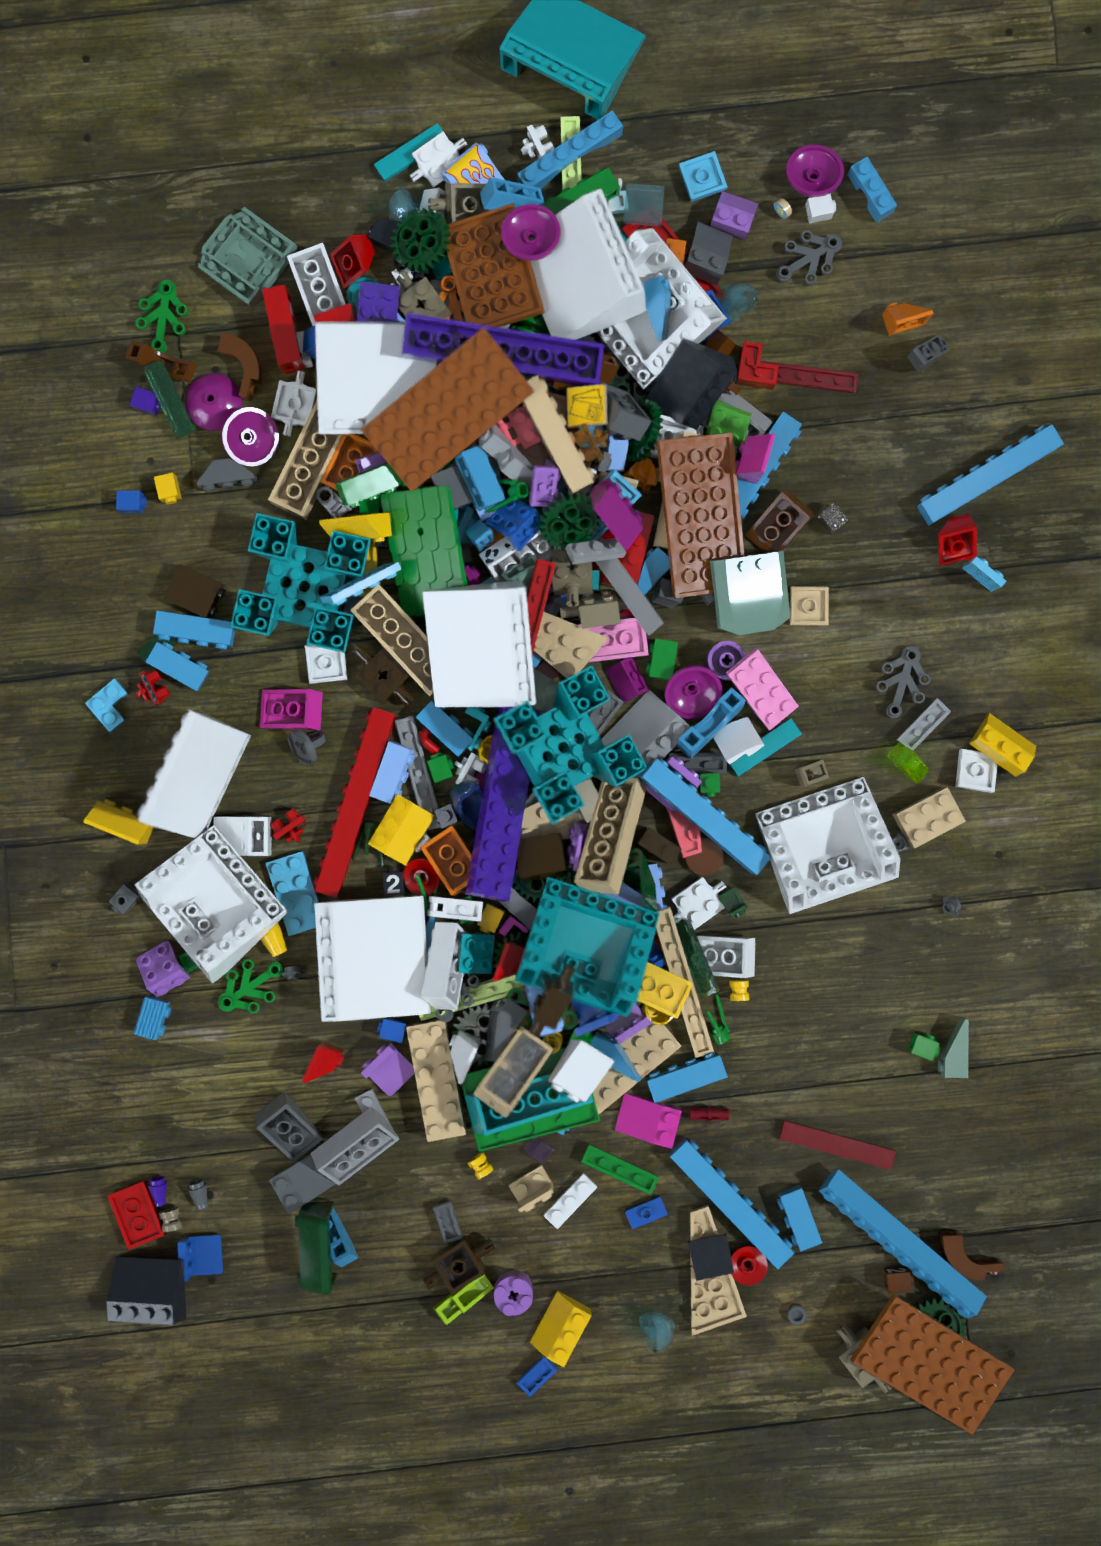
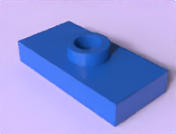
(646, 1212)
(536, 1375)

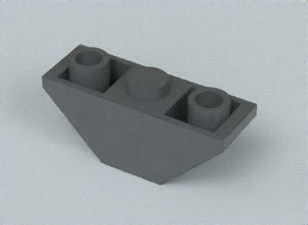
(928, 352)
(225, 474)

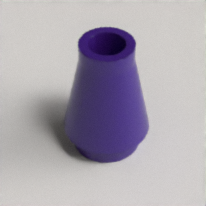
(158, 1187)

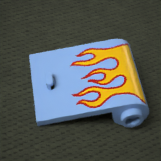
(471, 167)

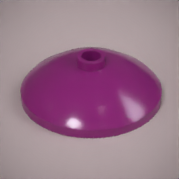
(816, 163)
(529, 222)
(212, 414)
(262, 436)
(694, 701)

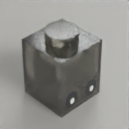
(832, 518)

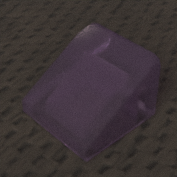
(539, 1149)

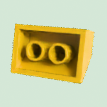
(368, 526)
(1003, 745)
(118, 822)
(401, 830)
(561, 1328)

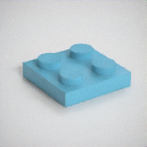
(702, 176)
(984, 574)

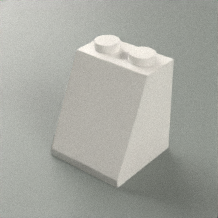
(579, 1070)

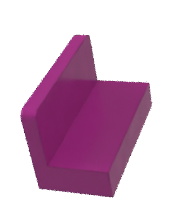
(627, 679)
(509, 924)

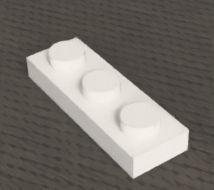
(570, 1200)

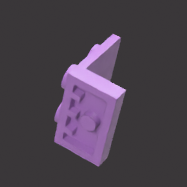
(544, 484)
(578, 837)
(627, 1026)

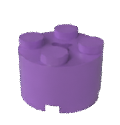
(718, 653)
(510, 1303)

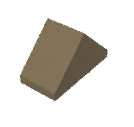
(812, 773)

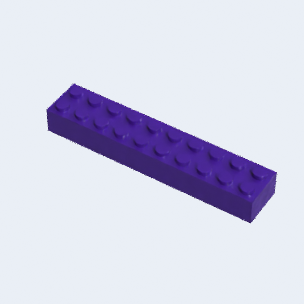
(531, 353)
(499, 821)

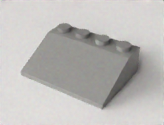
(651, 726)

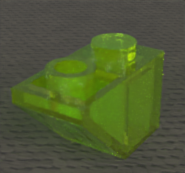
(908, 762)

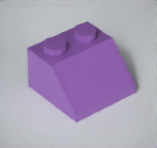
(734, 215)

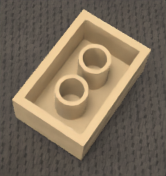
(928, 817)

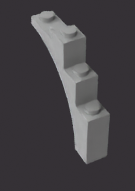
(507, 455)

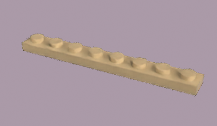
(678, 965)

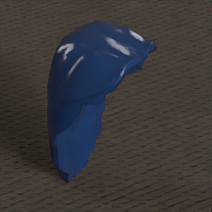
(467, 801)

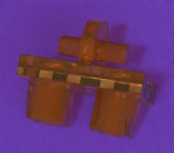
(593, 451)

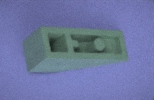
(955, 1054)

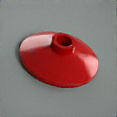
(418, 867)
(753, 1273)

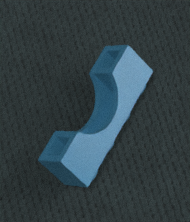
(723, 712)

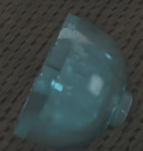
(400, 204)
(739, 299)
(658, 1330)

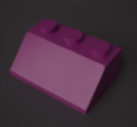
(616, 512)

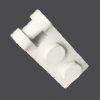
(455, 908)

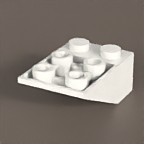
(247, 834)

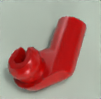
(426, 742)

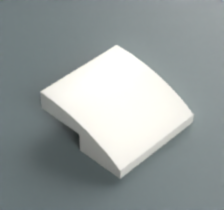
(737, 739)

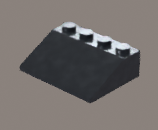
(692, 382)
(147, 1291)

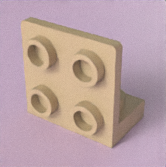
(532, 1188)

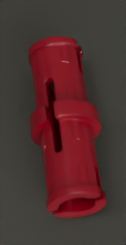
(709, 1113)

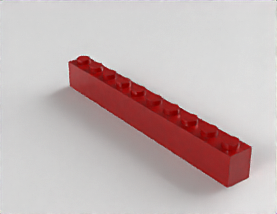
(355, 803)

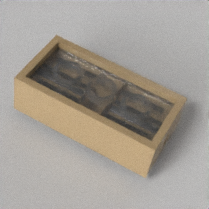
(513, 1072)

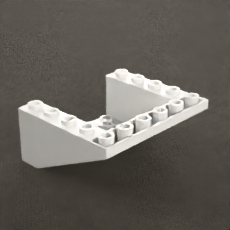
(589, 274)
(690, 317)
(360, 372)
(480, 645)
(194, 775)
(828, 845)
(211, 902)
(371, 957)

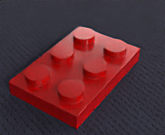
(136, 1214)

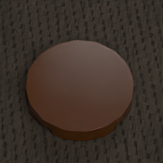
(708, 860)

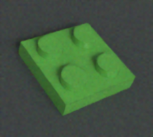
(729, 420)

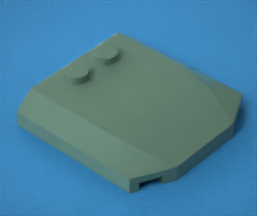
(245, 255)
(750, 593)

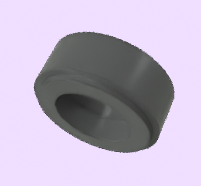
(796, 1314)

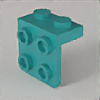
(478, 713)
(475, 953)

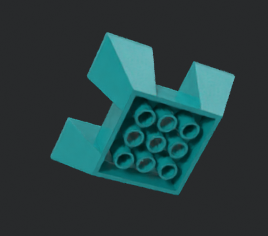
(277, 542)
(590, 757)

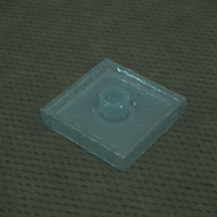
(643, 204)

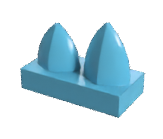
(465, 516)

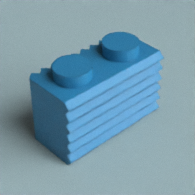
(152, 1017)

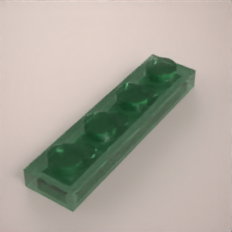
(169, 399)
(696, 960)

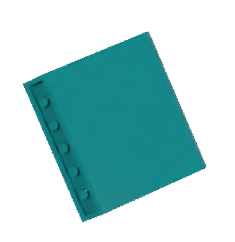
(573, 48)
(598, 937)

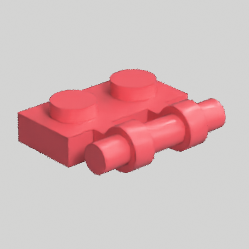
(523, 427)

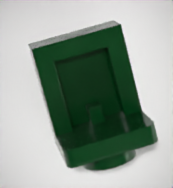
(733, 902)

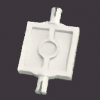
(435, 157)
(293, 403)
(698, 902)

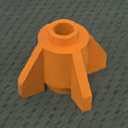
(644, 473)

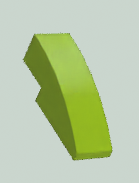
(462, 1300)

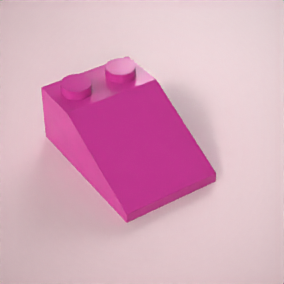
(754, 457)
(291, 709)
(648, 1120)

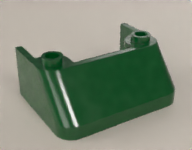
(638, 873)
(315, 1248)

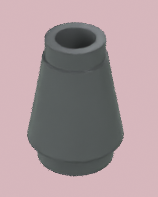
(198, 1193)

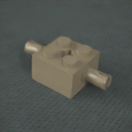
(455, 201)
(421, 295)
(571, 578)
(596, 609)
(847, 1350)

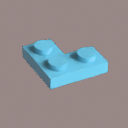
(103, 705)

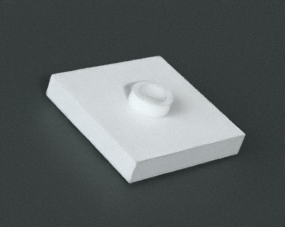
(325, 665)
(976, 771)

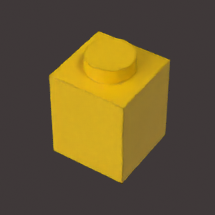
(167, 488)
(490, 918)

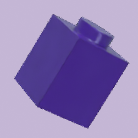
(145, 401)

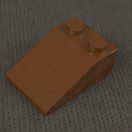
(780, 523)

